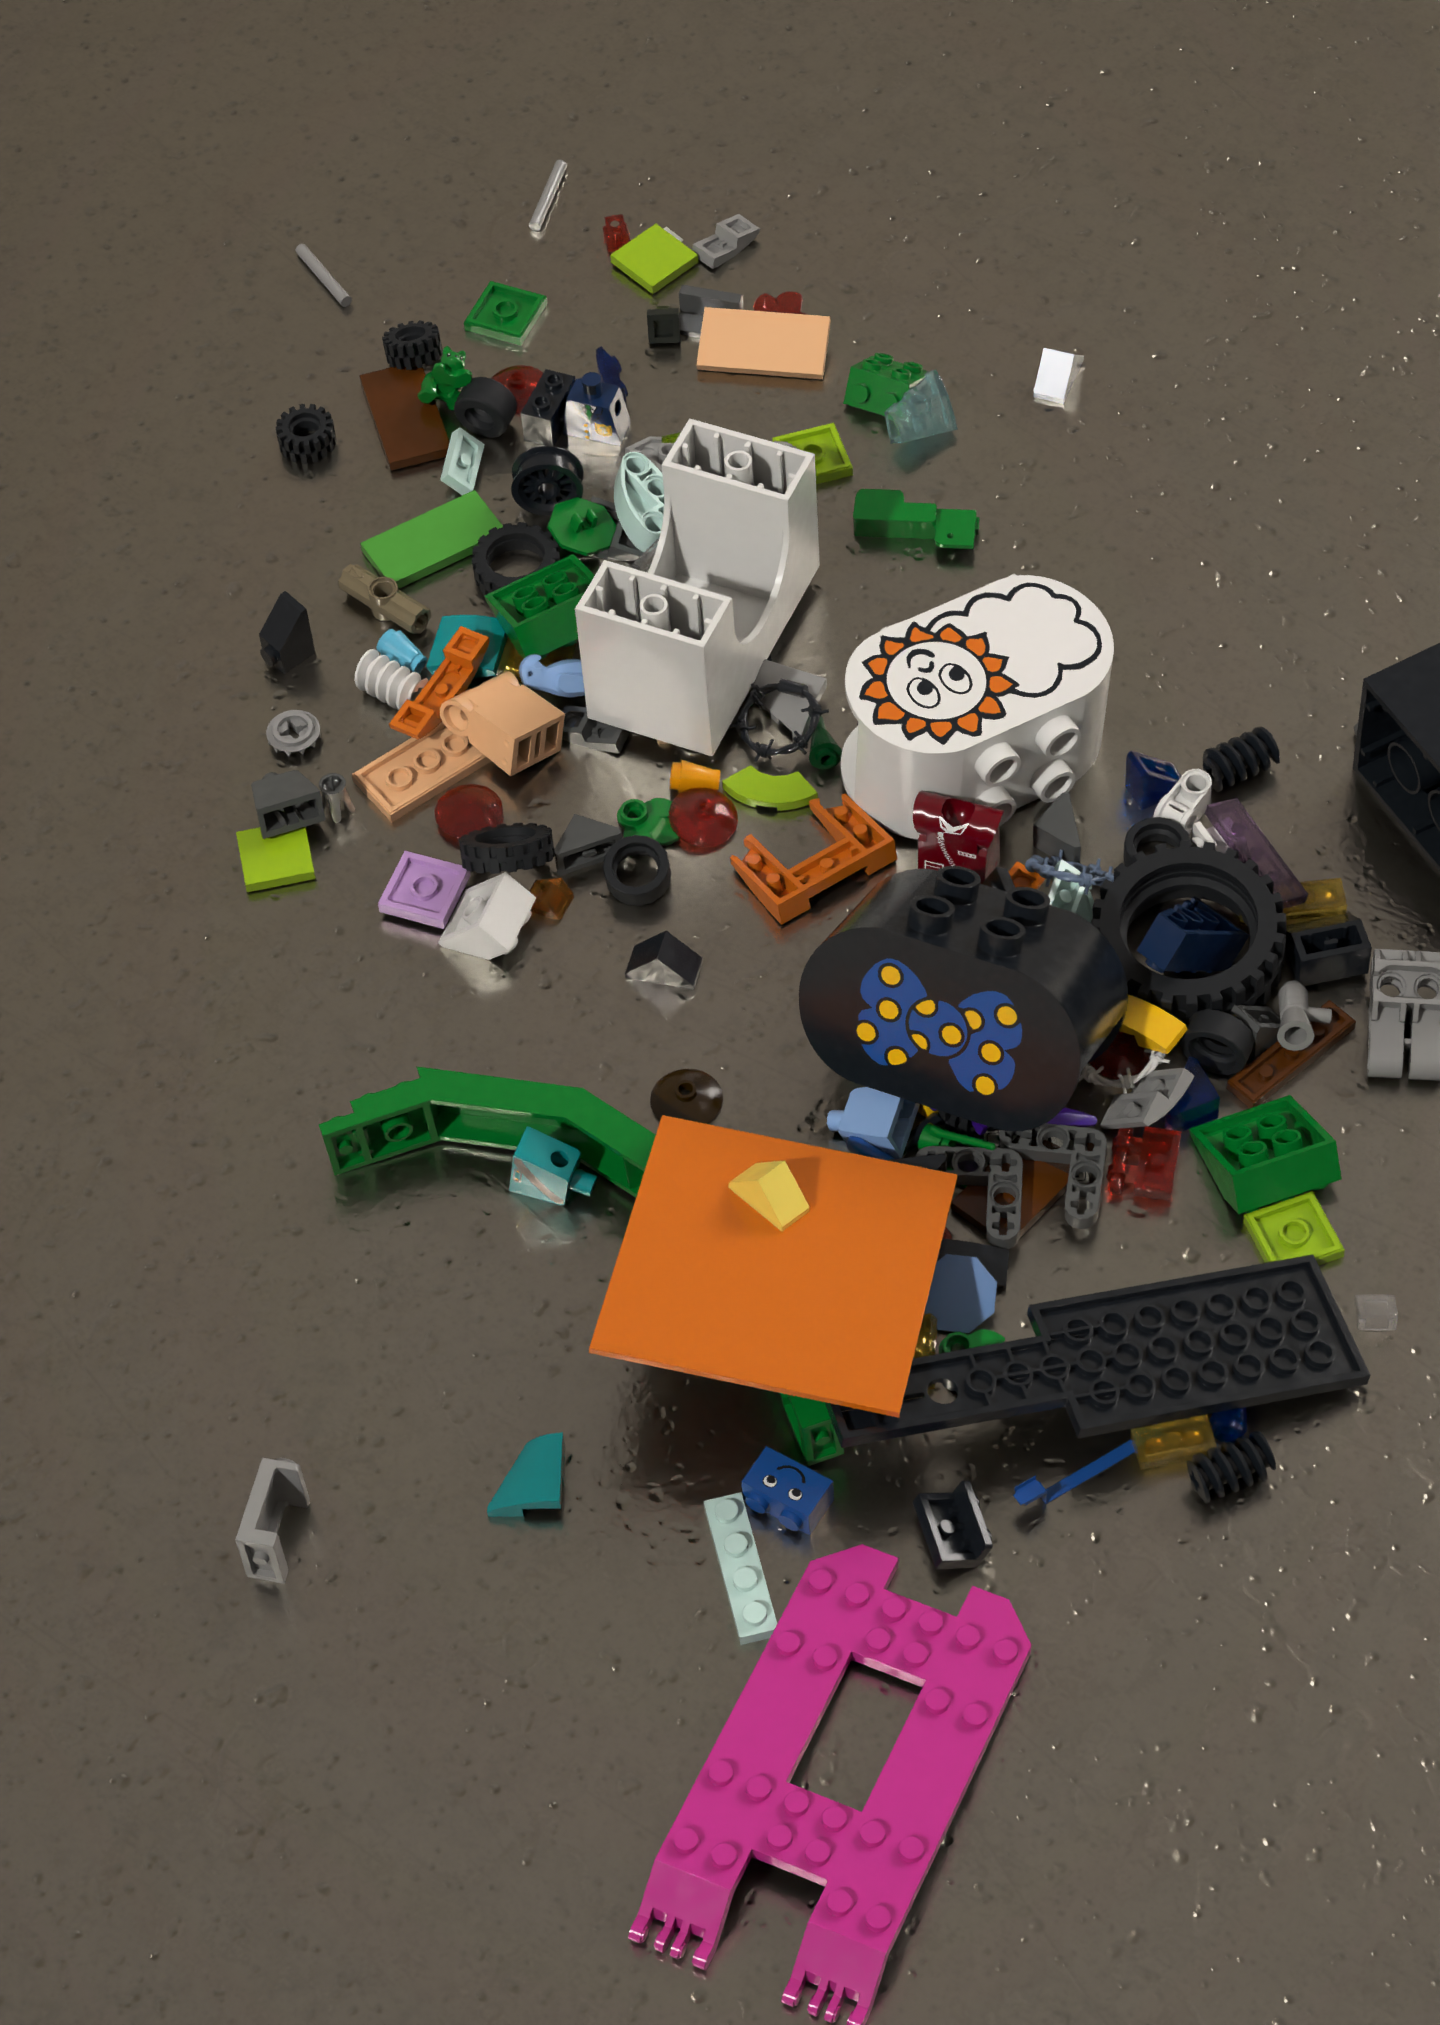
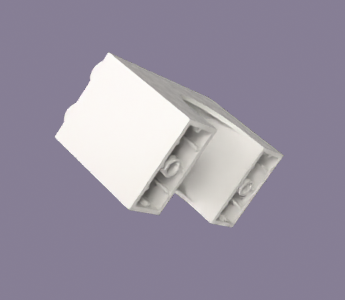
(732, 560)

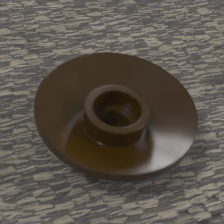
(700, 1105)

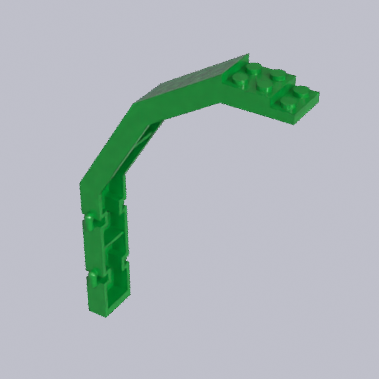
(496, 1114)

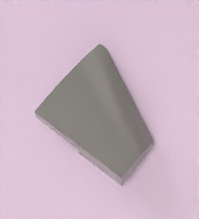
(786, 707)

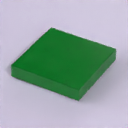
(505, 313)

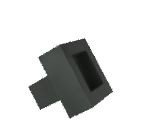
(663, 325)

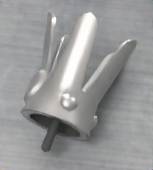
(333, 790)

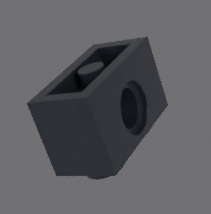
(545, 408)

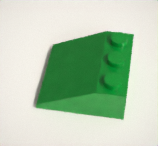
(541, 607)
(1267, 1154)

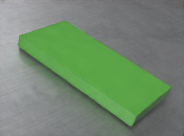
(430, 539)

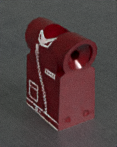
(956, 834)

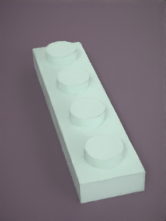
(740, 1568)

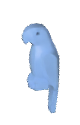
(559, 678)

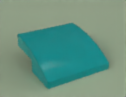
(481, 624)

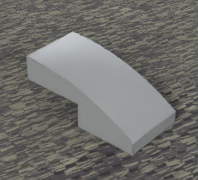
(729, 239)

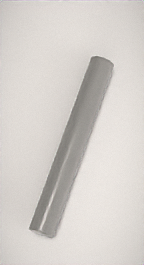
(547, 195)
(323, 275)

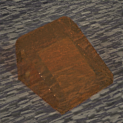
(552, 897)

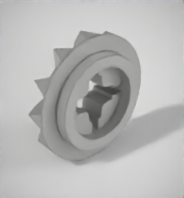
(302, 723)

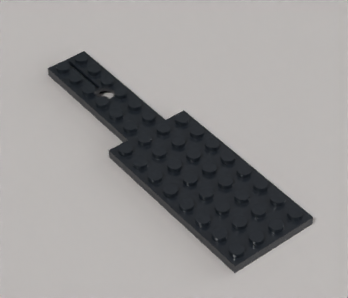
(1140, 1357)

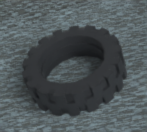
(506, 539)
(506, 848)

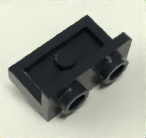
(954, 1527)

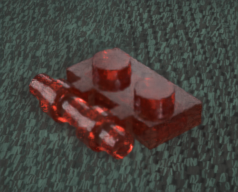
(1156, 1163)

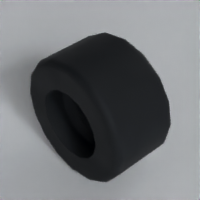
(485, 407)

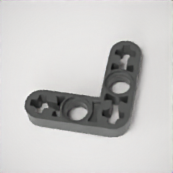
(1079, 1162)
(997, 1183)

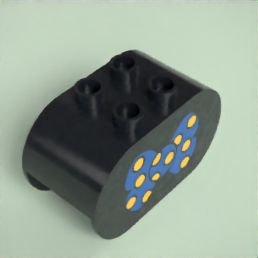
(964, 997)

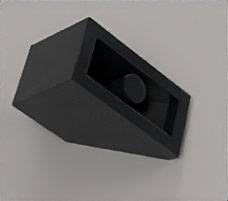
(286, 634)

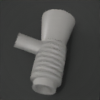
(1295, 1015)

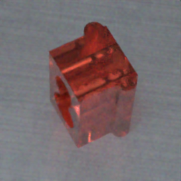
(615, 241)

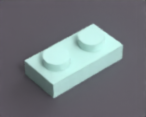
(462, 461)

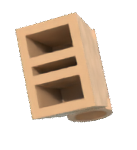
(506, 722)

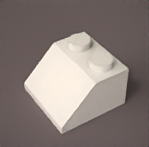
(489, 918)

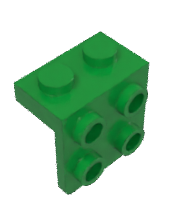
(880, 382)

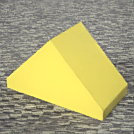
(772, 1193)

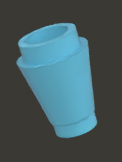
(401, 649)

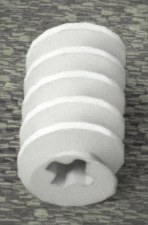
(387, 679)

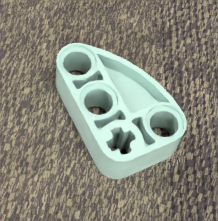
(639, 499)

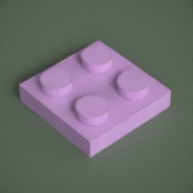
(424, 889)

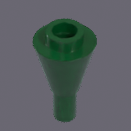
(824, 749)

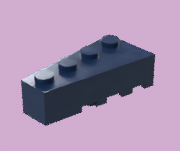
(1192, 939)

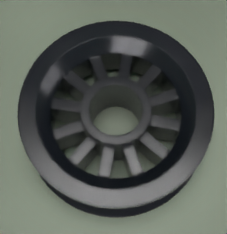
(546, 478)

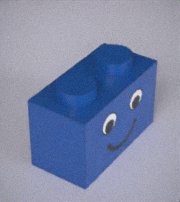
(787, 1491)

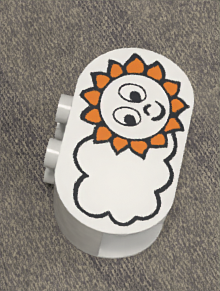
(978, 701)

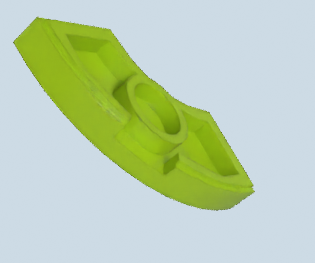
(765, 790)

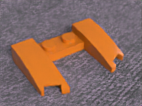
(787, 891)

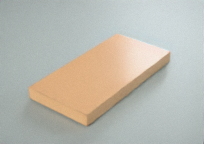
(763, 343)
(418, 771)

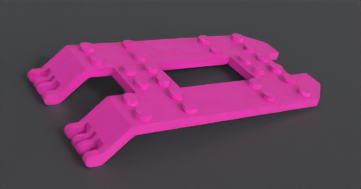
(866, 1858)

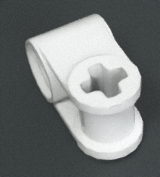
(1187, 799)

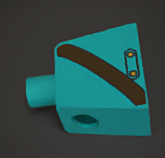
(548, 1169)

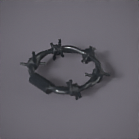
(799, 742)

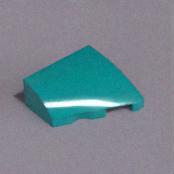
(533, 1479)

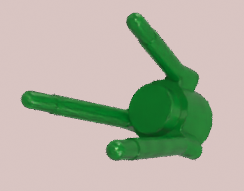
(937, 1136)

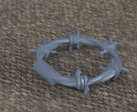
(1090, 875)

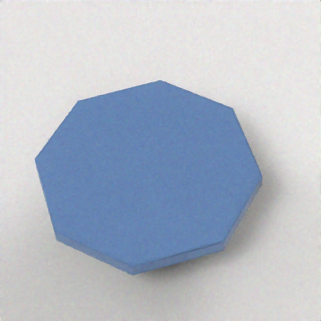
(961, 1293)

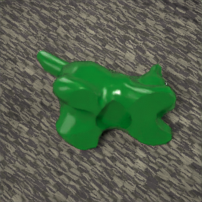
(446, 379)

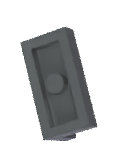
(692, 305)

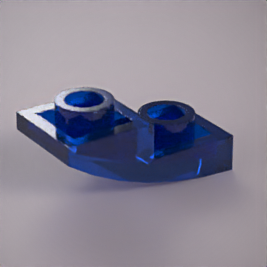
(609, 370)

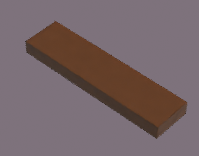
(1279, 1065)

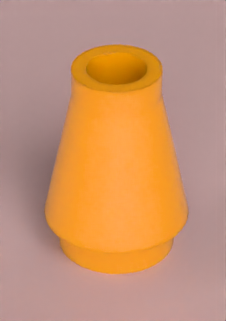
(689, 775)

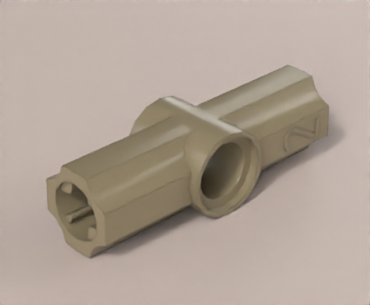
(384, 598)

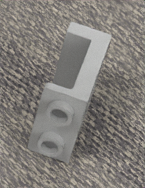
(275, 1487)

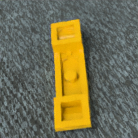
(1152, 1026)

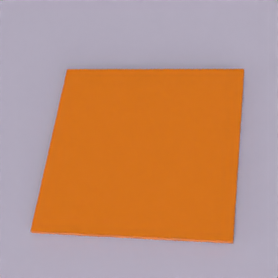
(792, 1312)

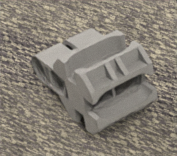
(1388, 1014)

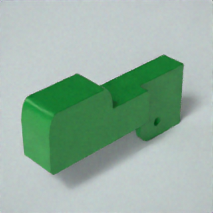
(887, 515)

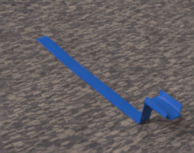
(1032, 1489)

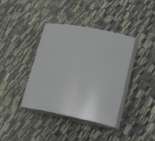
(1149, 1099)

